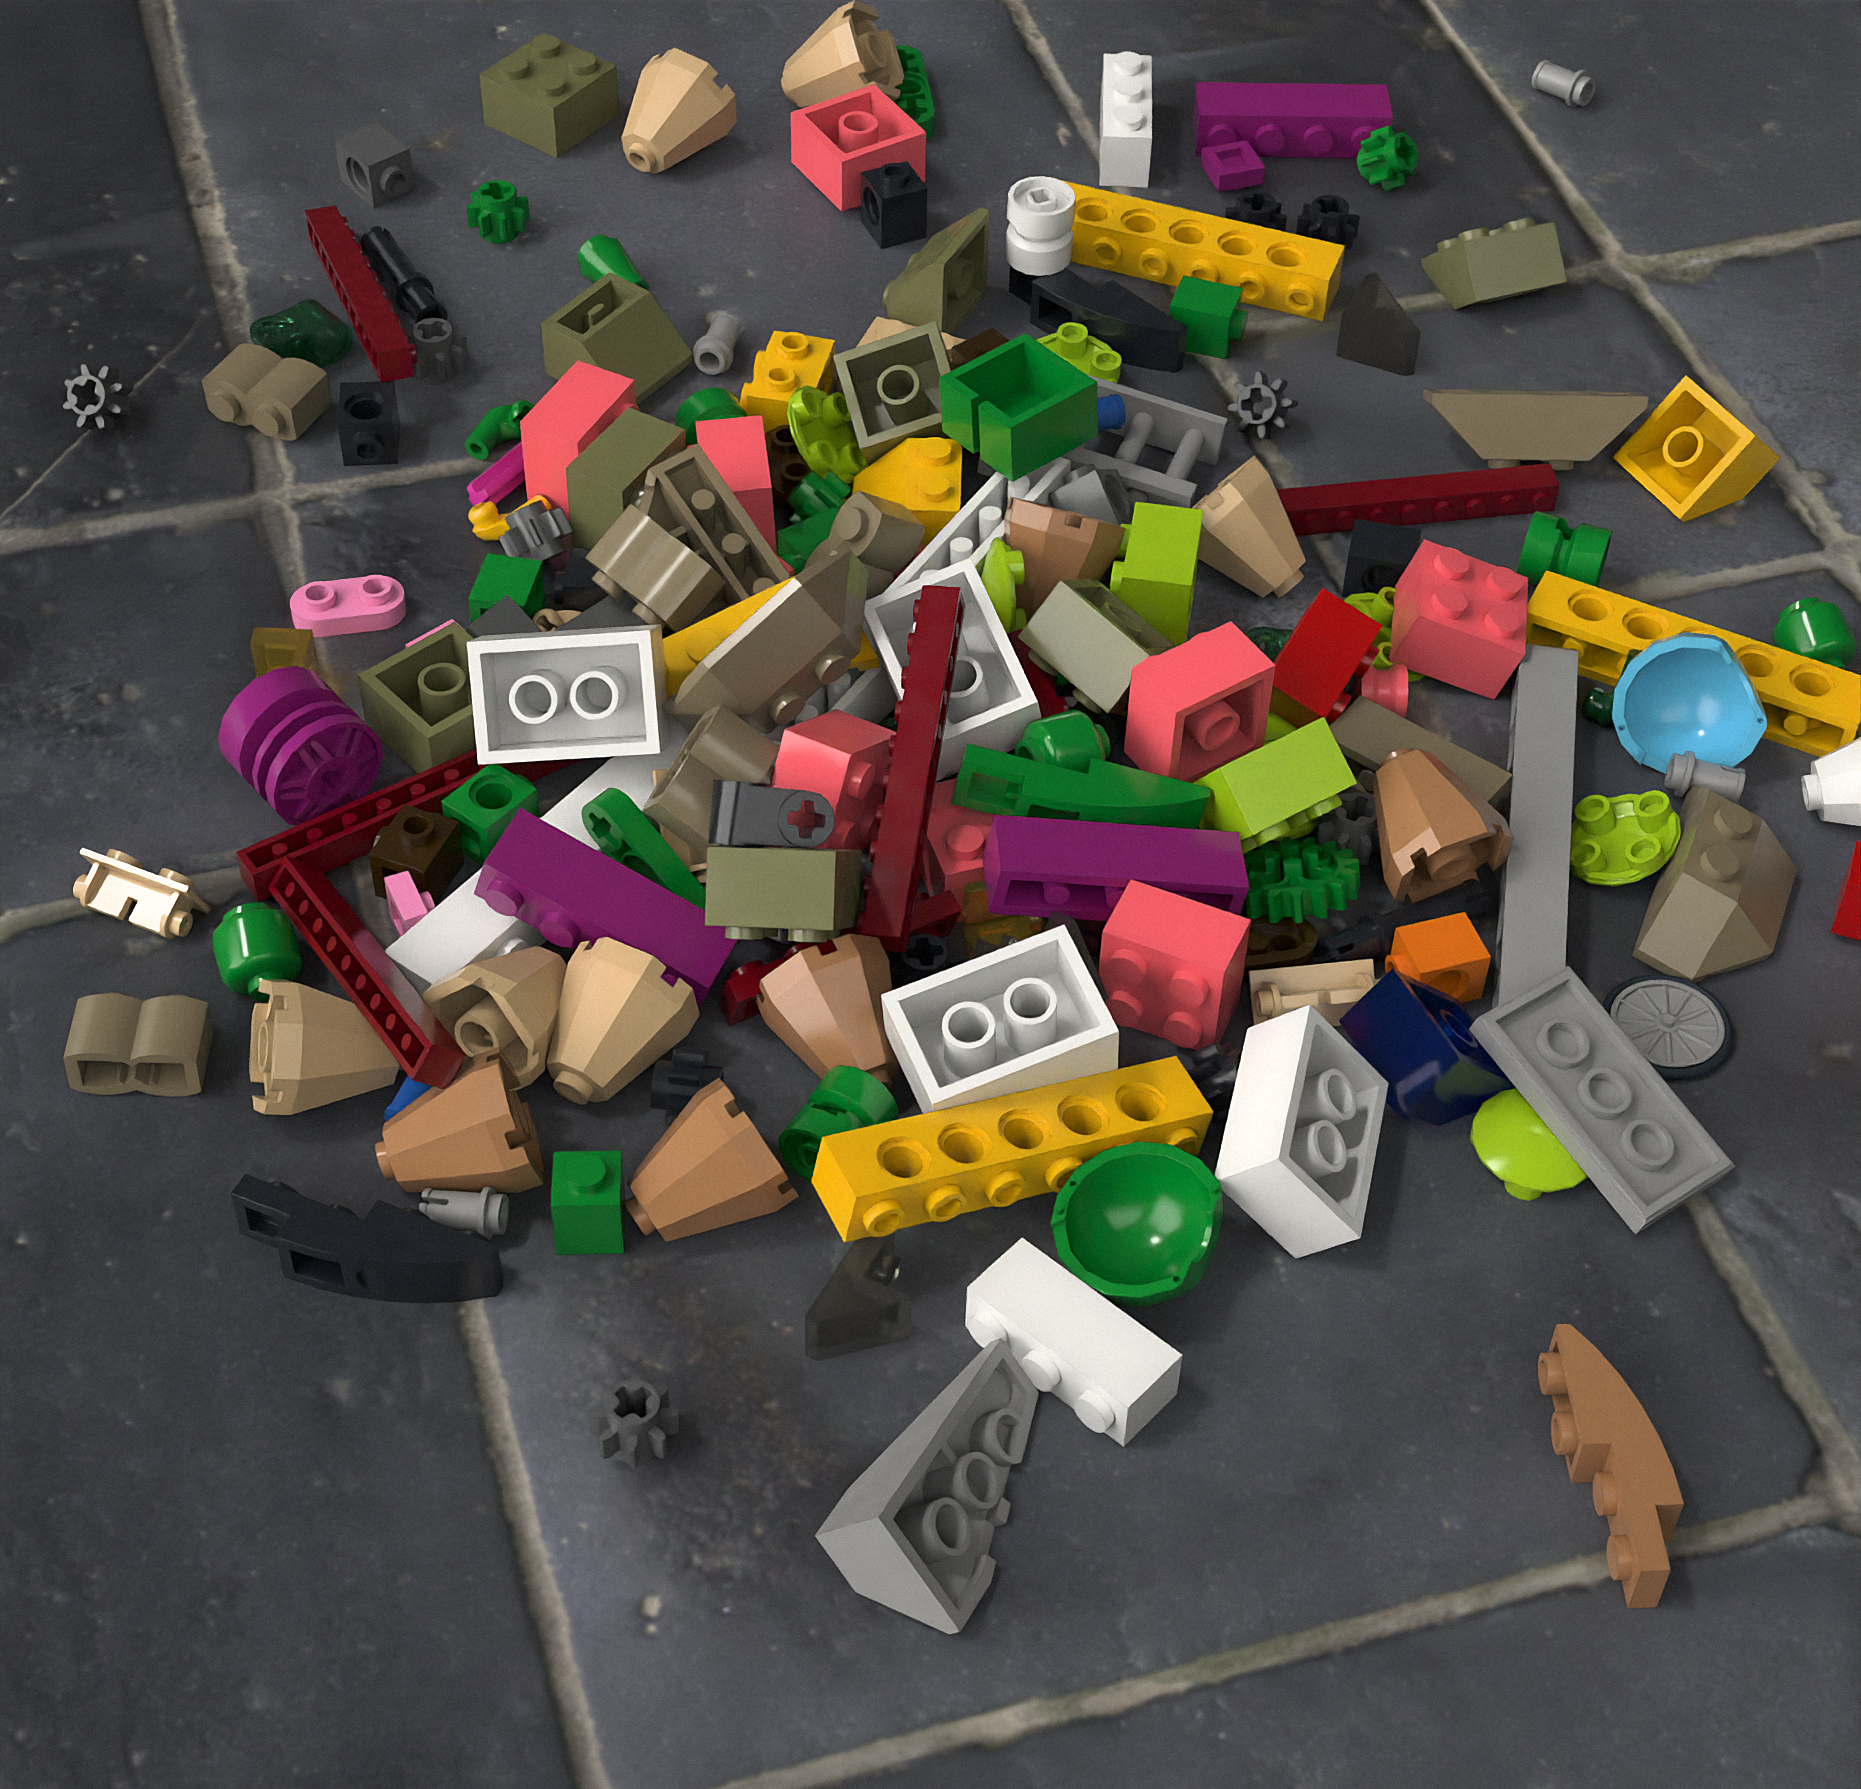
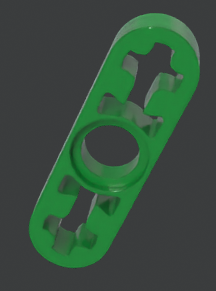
(915, 82)
(635, 843)

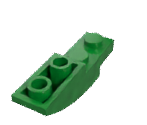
(1106, 793)

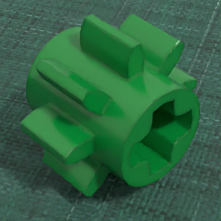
(1387, 158)
(498, 211)
(816, 495)

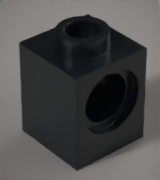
(894, 204)
(368, 423)
(1378, 556)

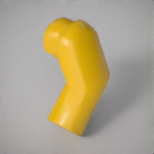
(491, 525)

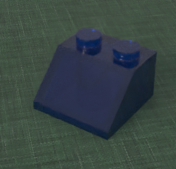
(1423, 1050)

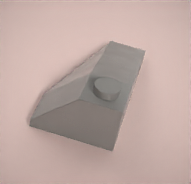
(928, 1506)

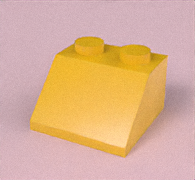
(1695, 454)
(921, 477)

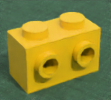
(785, 365)

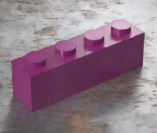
(1290, 117)
(1086, 866)
(586, 896)

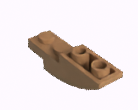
(1619, 1450)

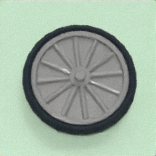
(1672, 1024)

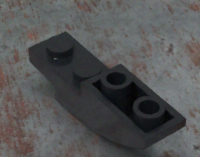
(1110, 313)
(383, 1257)

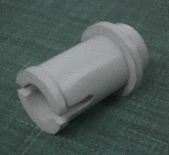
(1574, 87)
(715, 350)
(1687, 771)
(463, 1210)

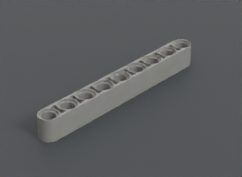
(1539, 816)

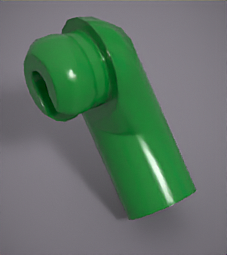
(497, 426)

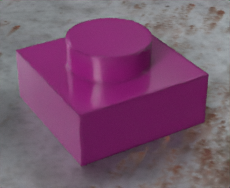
(1232, 166)

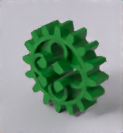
(1299, 879)

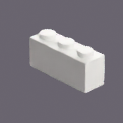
(1125, 120)
(1073, 1341)

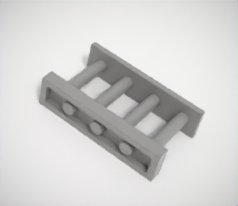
(1159, 423)

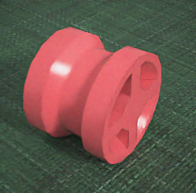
(1385, 687)

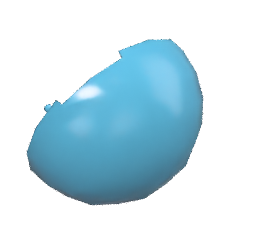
(1688, 697)

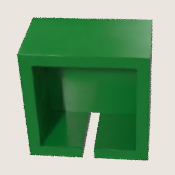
(1019, 406)

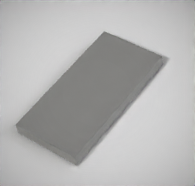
(1602, 1099)

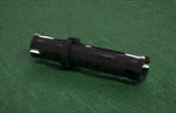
(410, 288)
(1375, 932)

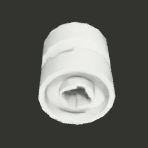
(1040, 225)

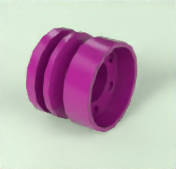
(299, 744)

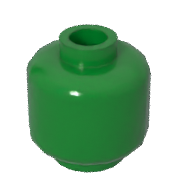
(1816, 632)
(1064, 741)
(256, 945)

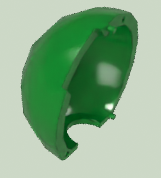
(1139, 1223)

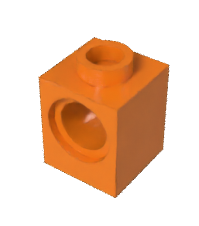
(1442, 955)

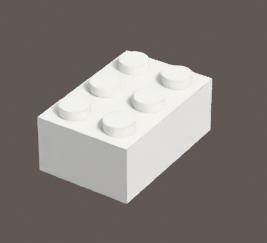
(989, 688)
(569, 694)
(1001, 1024)
(1302, 1132)

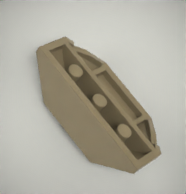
(1535, 423)
(702, 512)
(783, 649)
(1717, 894)

